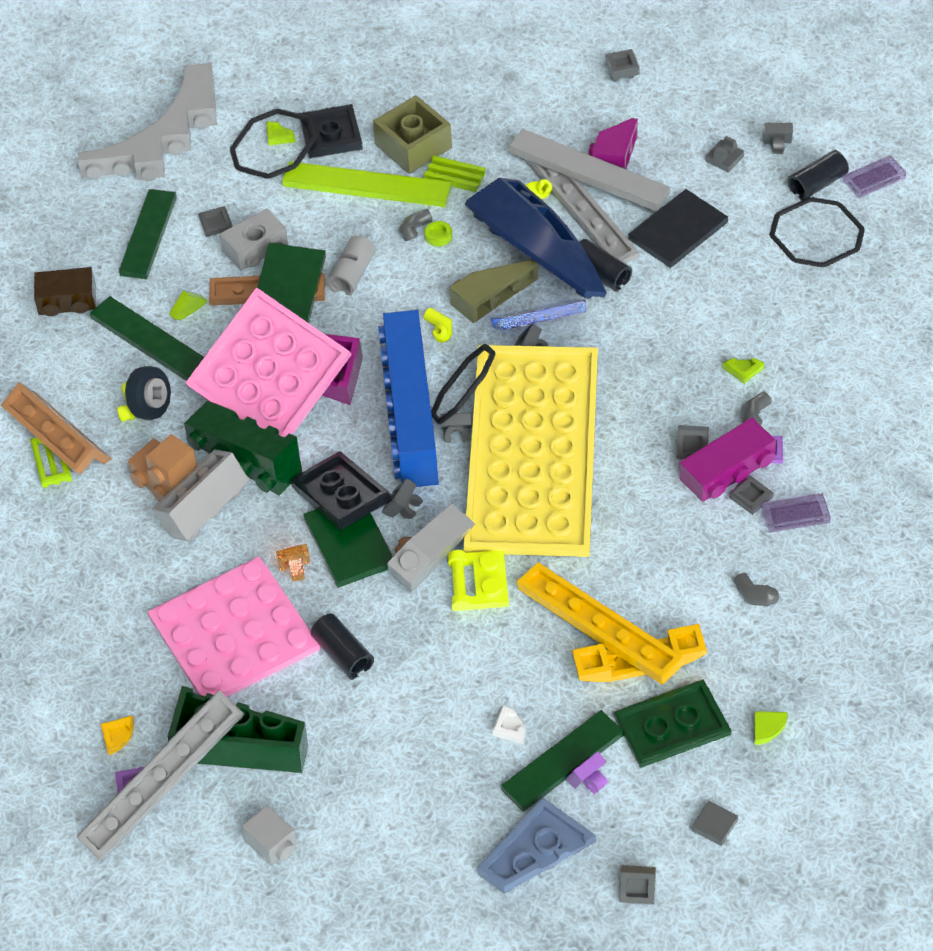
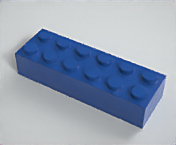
(408, 398)

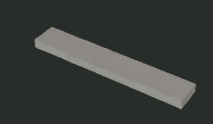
(589, 170)
(587, 213)
(160, 775)

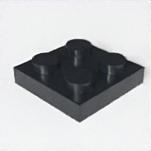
(335, 131)

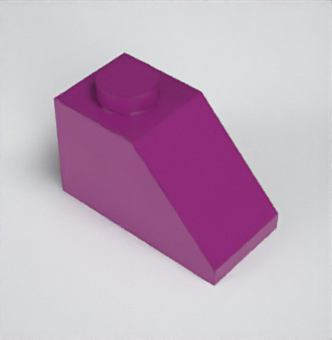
(616, 143)

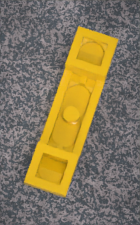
(602, 665)

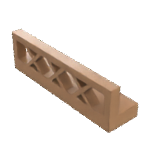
(53, 429)

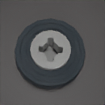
(147, 392)

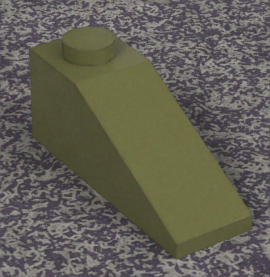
(489, 288)

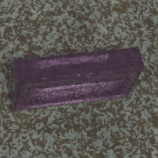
(874, 176)
(796, 512)

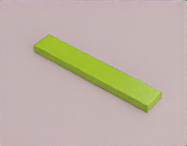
(368, 184)

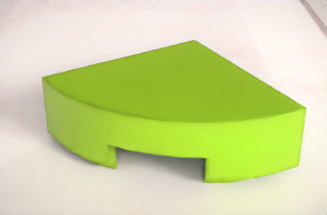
(279, 134)
(187, 304)
(743, 369)
(768, 725)

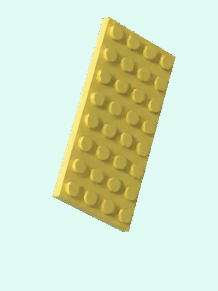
(533, 452)

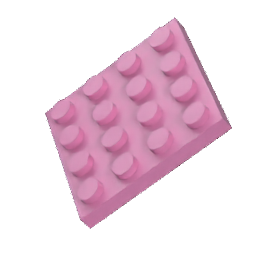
(269, 365)
(233, 630)

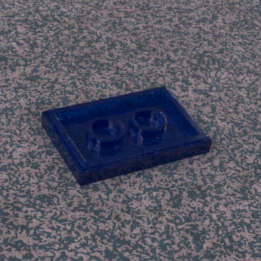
(539, 314)

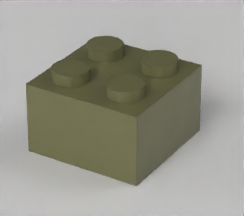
(412, 134)

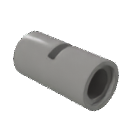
(351, 265)

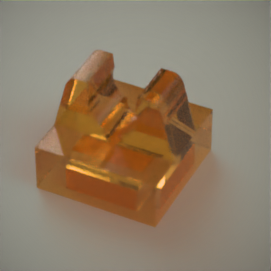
(294, 560)

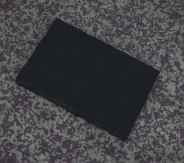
(678, 228)
(340, 490)

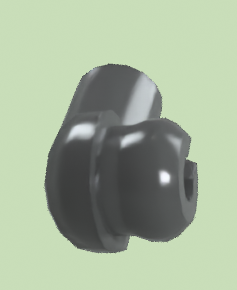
(413, 221)
(754, 406)
(756, 594)

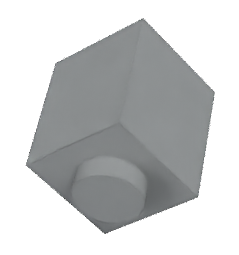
(269, 836)

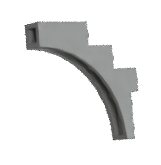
(169, 134)

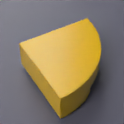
(117, 733)

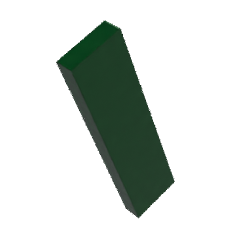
(147, 234)
(561, 760)

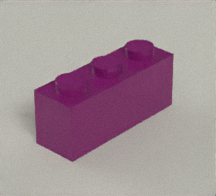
(728, 460)

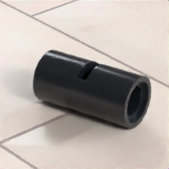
(818, 174)
(609, 268)
(341, 645)

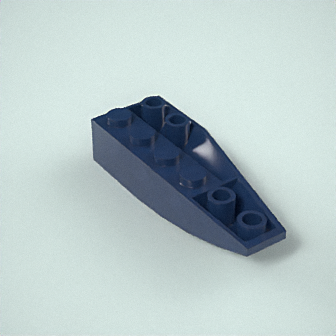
(537, 231)

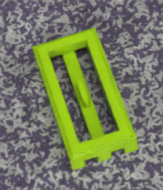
(456, 170)
(55, 478)

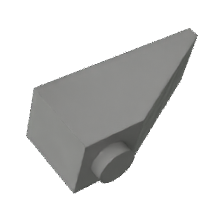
(429, 547)

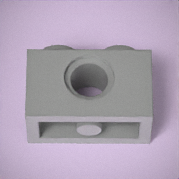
(249, 240)

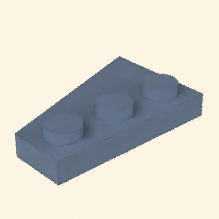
(534, 846)

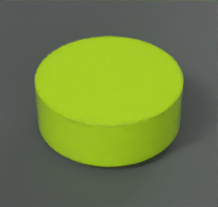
(438, 233)

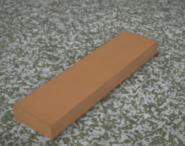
(238, 289)

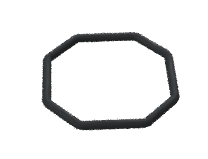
(285, 169)
(814, 263)
(440, 420)

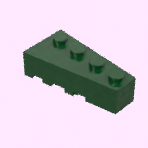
(259, 451)
(254, 742)

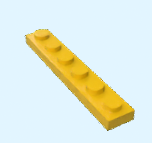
(600, 623)

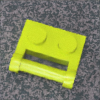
(488, 576)

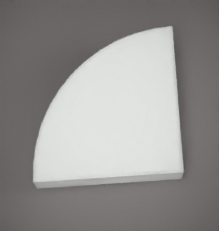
(509, 726)

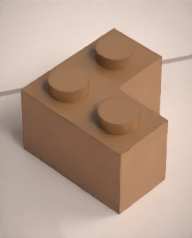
(162, 465)

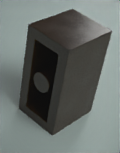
(65, 291)

